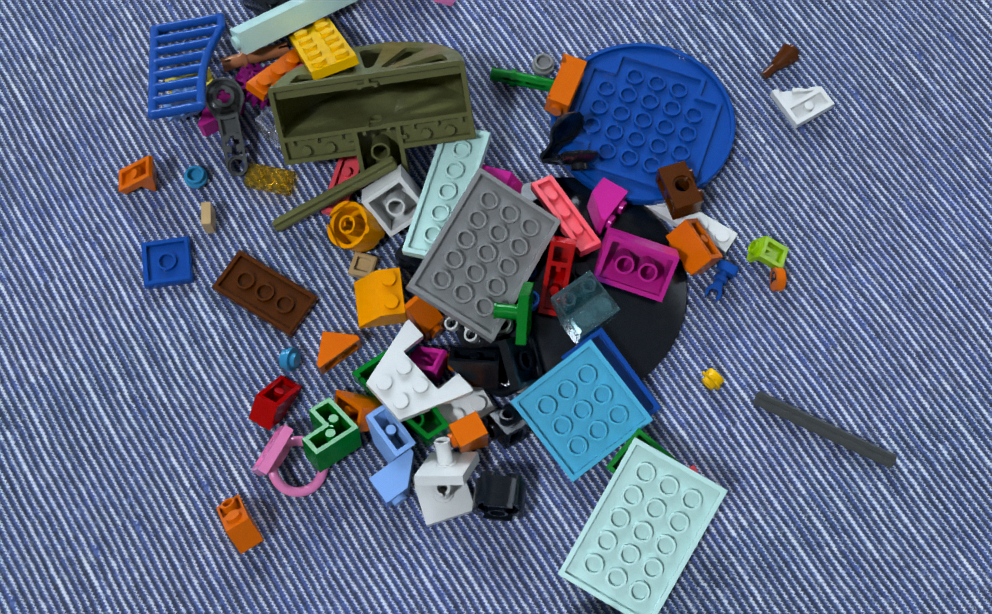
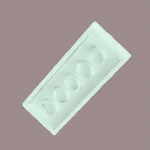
(444, 185)

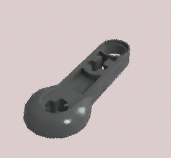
(228, 118)

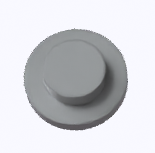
(543, 64)

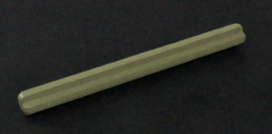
(335, 194)

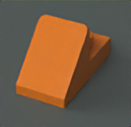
(137, 175)

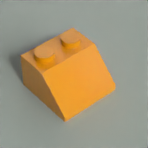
(380, 298)

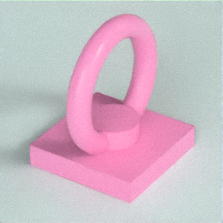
(273, 457)

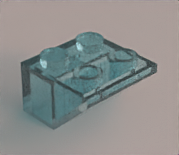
(584, 307)

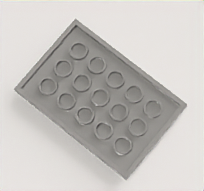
(483, 254)

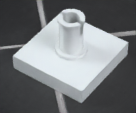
(446, 466)
(443, 502)

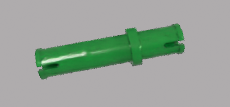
(521, 79)

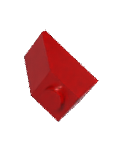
(274, 402)

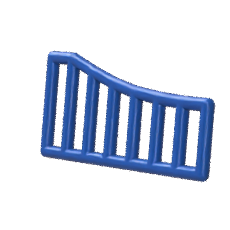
(201, 68)

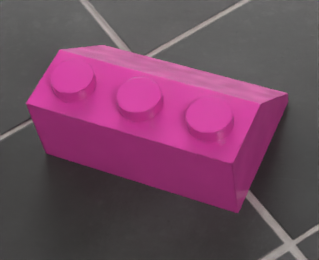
(635, 264)

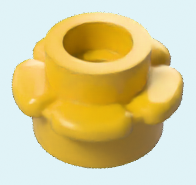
(712, 379)

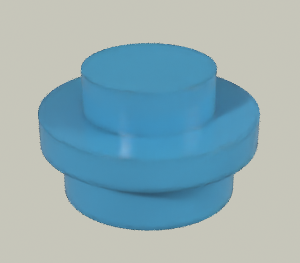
(195, 177)
(289, 359)

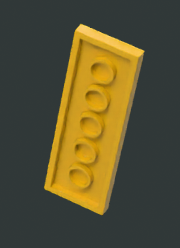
(322, 48)

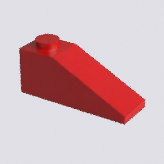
(557, 271)

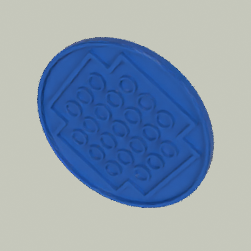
(647, 112)

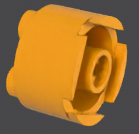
(354, 227)

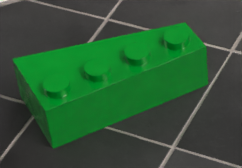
(426, 426)

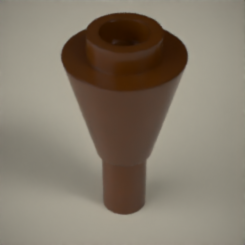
(786, 56)

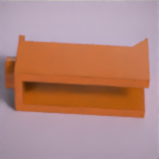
(565, 85)

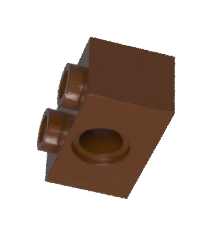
(679, 202)

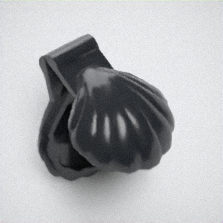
(563, 132)

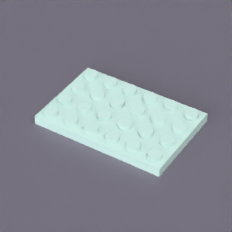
(642, 531)

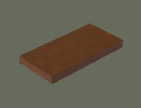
(265, 293)

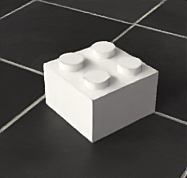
(392, 200)

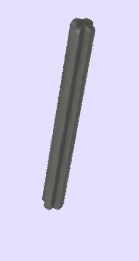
(825, 429)

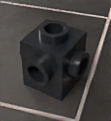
(506, 426)

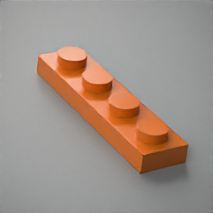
(269, 76)

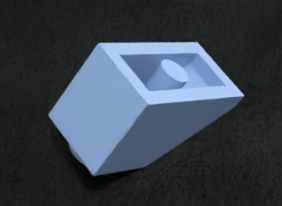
(388, 434)
(395, 479)

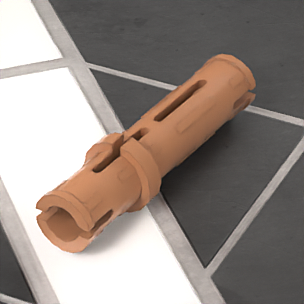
(257, 56)

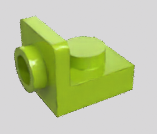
(767, 251)

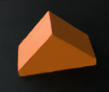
(335, 349)

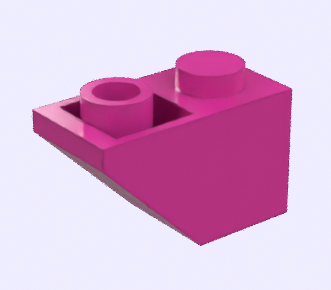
(604, 203)

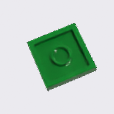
(521, 312)

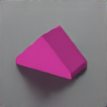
(430, 361)

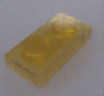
(269, 179)

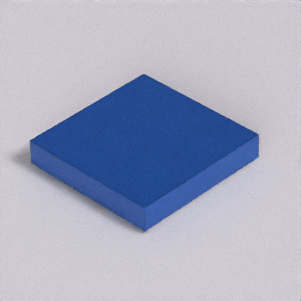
(167, 262)

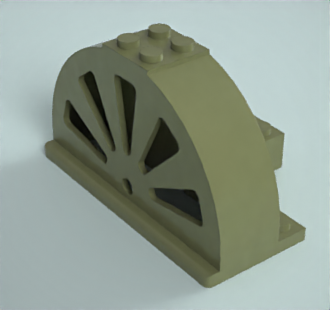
(377, 109)

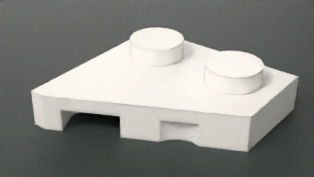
(802, 104)

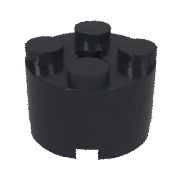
(499, 496)

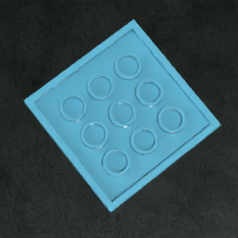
(581, 410)

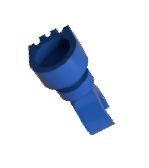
(725, 270)

